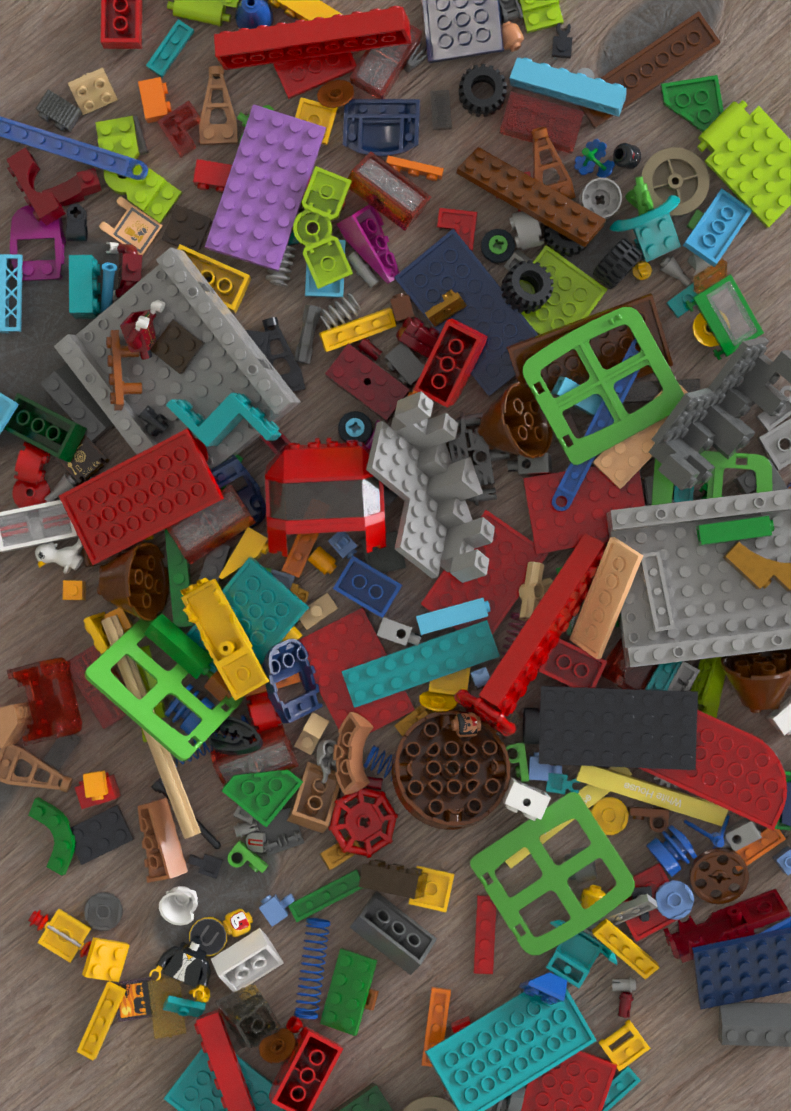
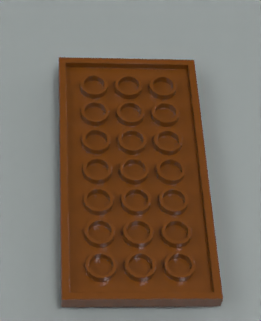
(608, 347)

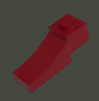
(76, 188)

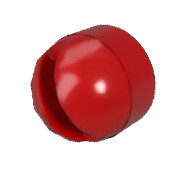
(294, 1024)

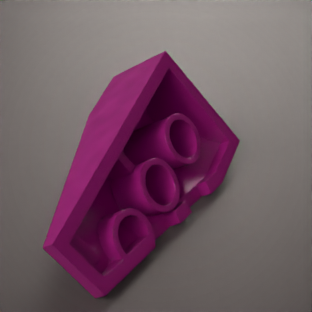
(366, 236)

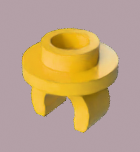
(642, 270)
(199, 994)

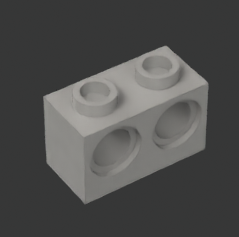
(684, 677)

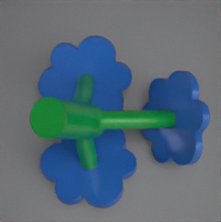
(592, 155)

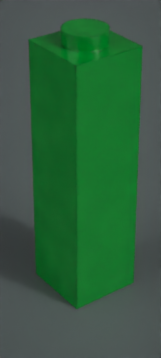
(734, 530)
(179, 646)

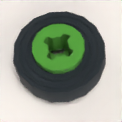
(494, 251)

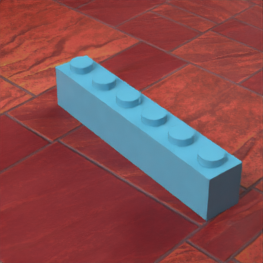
(568, 86)

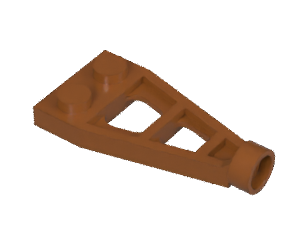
(564, 184)

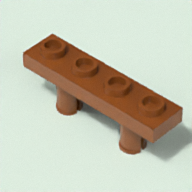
(120, 388)

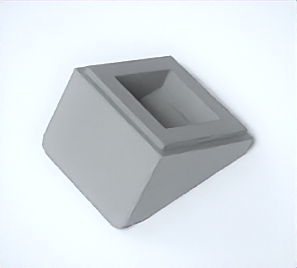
(517, 257)

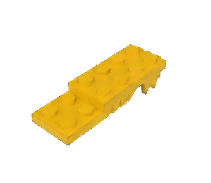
(223, 637)

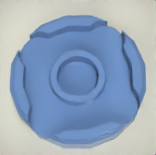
(674, 899)

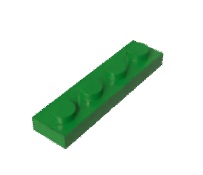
(325, 895)

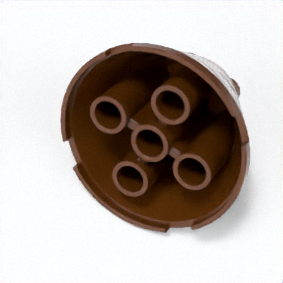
(516, 423)
(136, 581)
(759, 677)

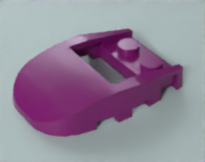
(26, 227)

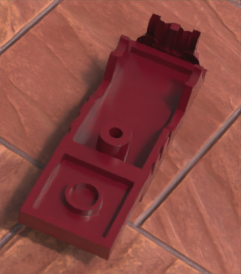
(727, 924)

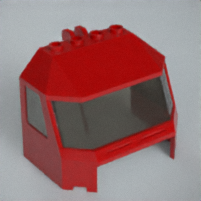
(323, 492)

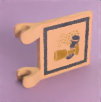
(133, 228)

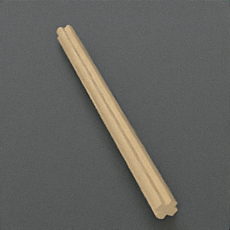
(161, 755)

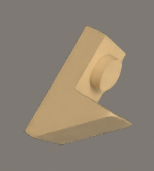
(311, 733)

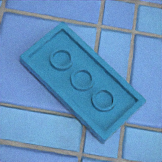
(717, 227)

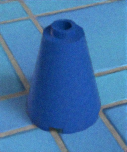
(253, 14)

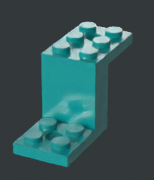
(224, 419)

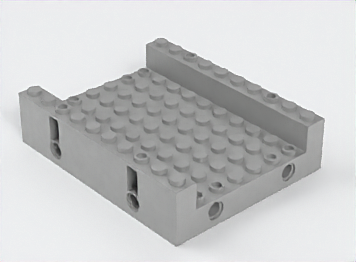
(223, 365)
(709, 600)

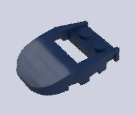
(250, 494)
(282, 662)

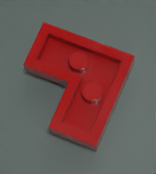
(462, 221)

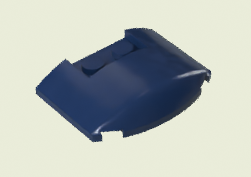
(381, 126)

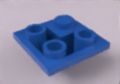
(547, 986)

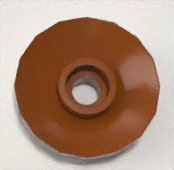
(335, 93)
(282, 1040)

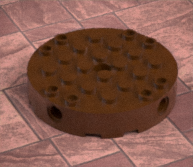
(435, 793)

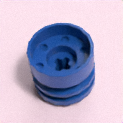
(190, 720)
(672, 850)

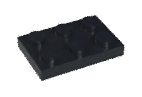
(100, 834)

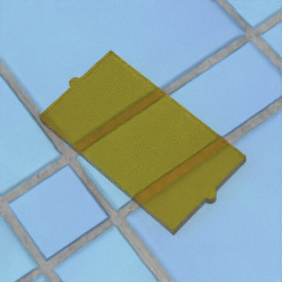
(165, 1022)

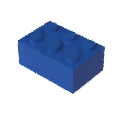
(367, 586)

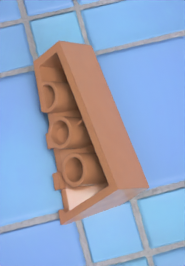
(160, 841)

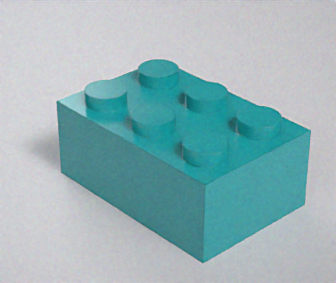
(84, 286)

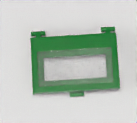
(726, 315)

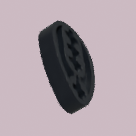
(238, 745)

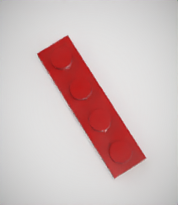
(484, 935)

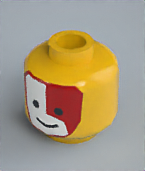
(237, 922)

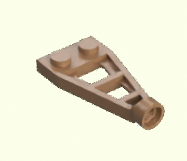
(217, 133)
(8, 761)

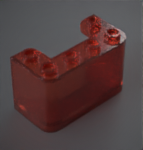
(49, 698)

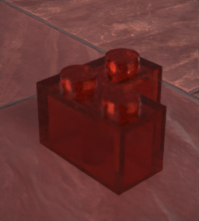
(176, 126)

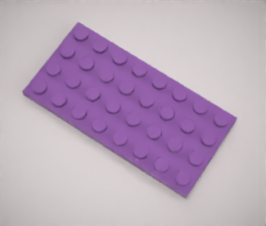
(265, 188)

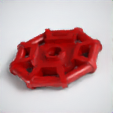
(487, 713)
(374, 822)

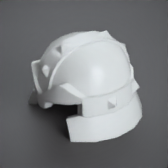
(178, 905)

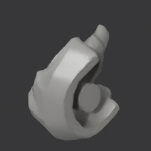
(325, 756)

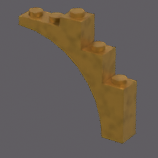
(758, 569)

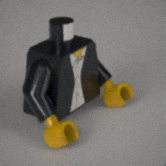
(186, 964)

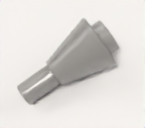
(671, 267)
(64, 485)

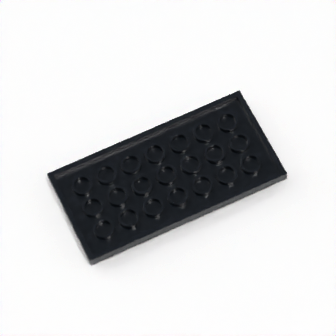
(618, 727)

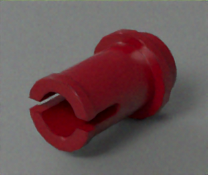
(368, 348)
(375, 783)
(625, 1004)

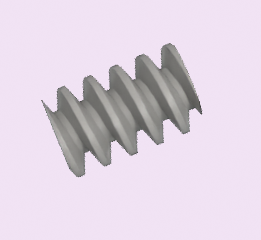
(278, 278)
(340, 312)

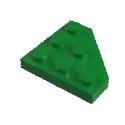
(694, 100)
(262, 792)

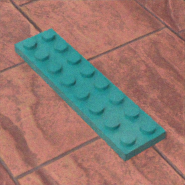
(420, 663)

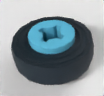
(361, 432)

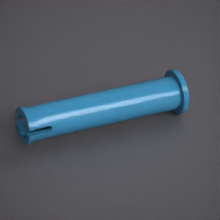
(107, 285)

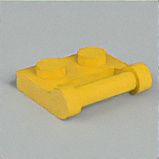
(628, 1050)

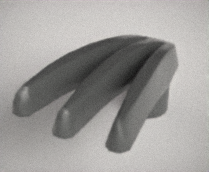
(414, 59)

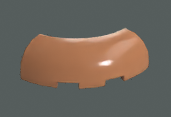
(349, 753)

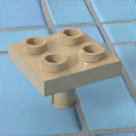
(92, 91)

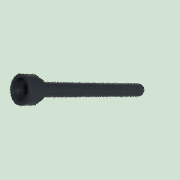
(159, 786)

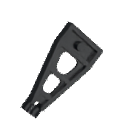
(294, 378)

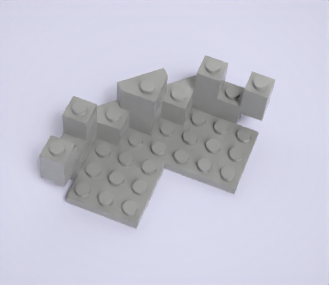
(435, 516)

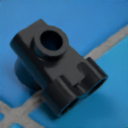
(156, 422)

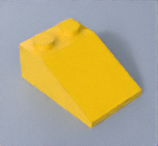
(250, 545)

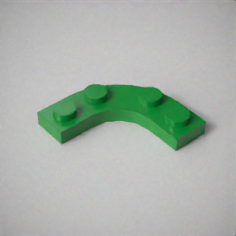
(59, 826)

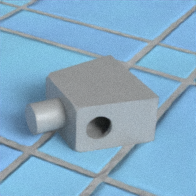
(389, 628)
(748, 833)

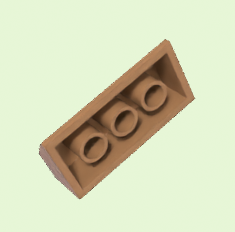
(13, 723)

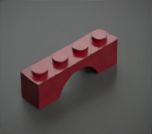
(25, 169)

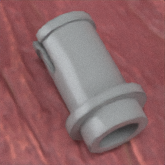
(245, 828)
(624, 984)

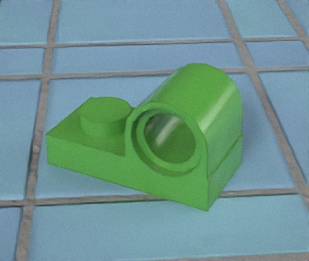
(522, 769)
(256, 862)

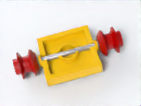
(62, 934)

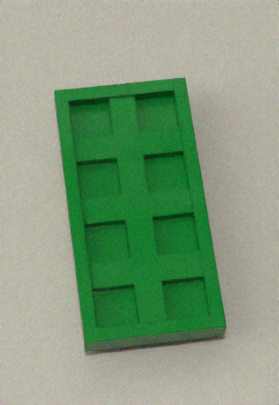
(348, 991)

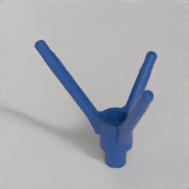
(716, 838)

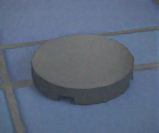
(103, 911)

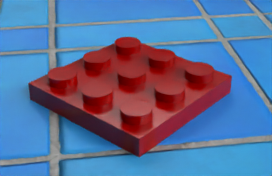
(654, 877)

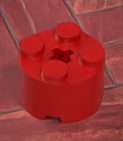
(31, 464)
(262, 712)

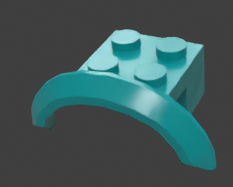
(653, 230)
(576, 956)

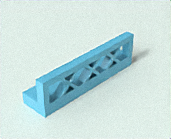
(5, 275)

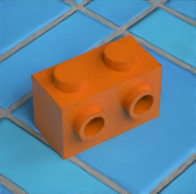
(154, 99)

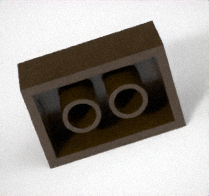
(393, 879)

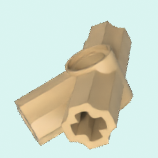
(533, 589)

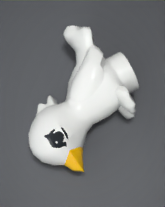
(65, 557)

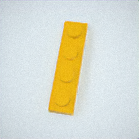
(357, 329)
(625, 948)
(101, 1020)

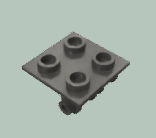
(281, 833)

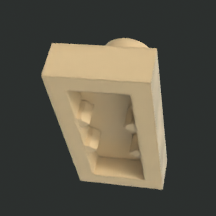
(318, 610)

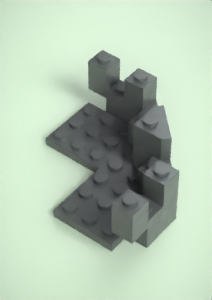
(713, 413)

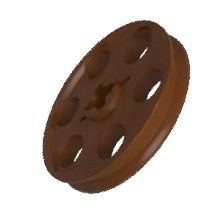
(727, 878)

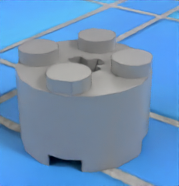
(527, 230)

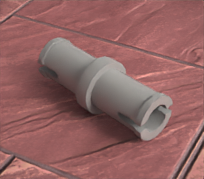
(362, 269)

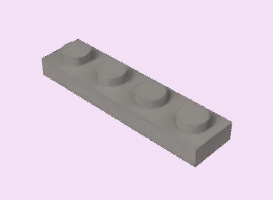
(657, 591)
(627, 911)

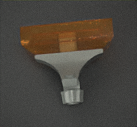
(705, 273)

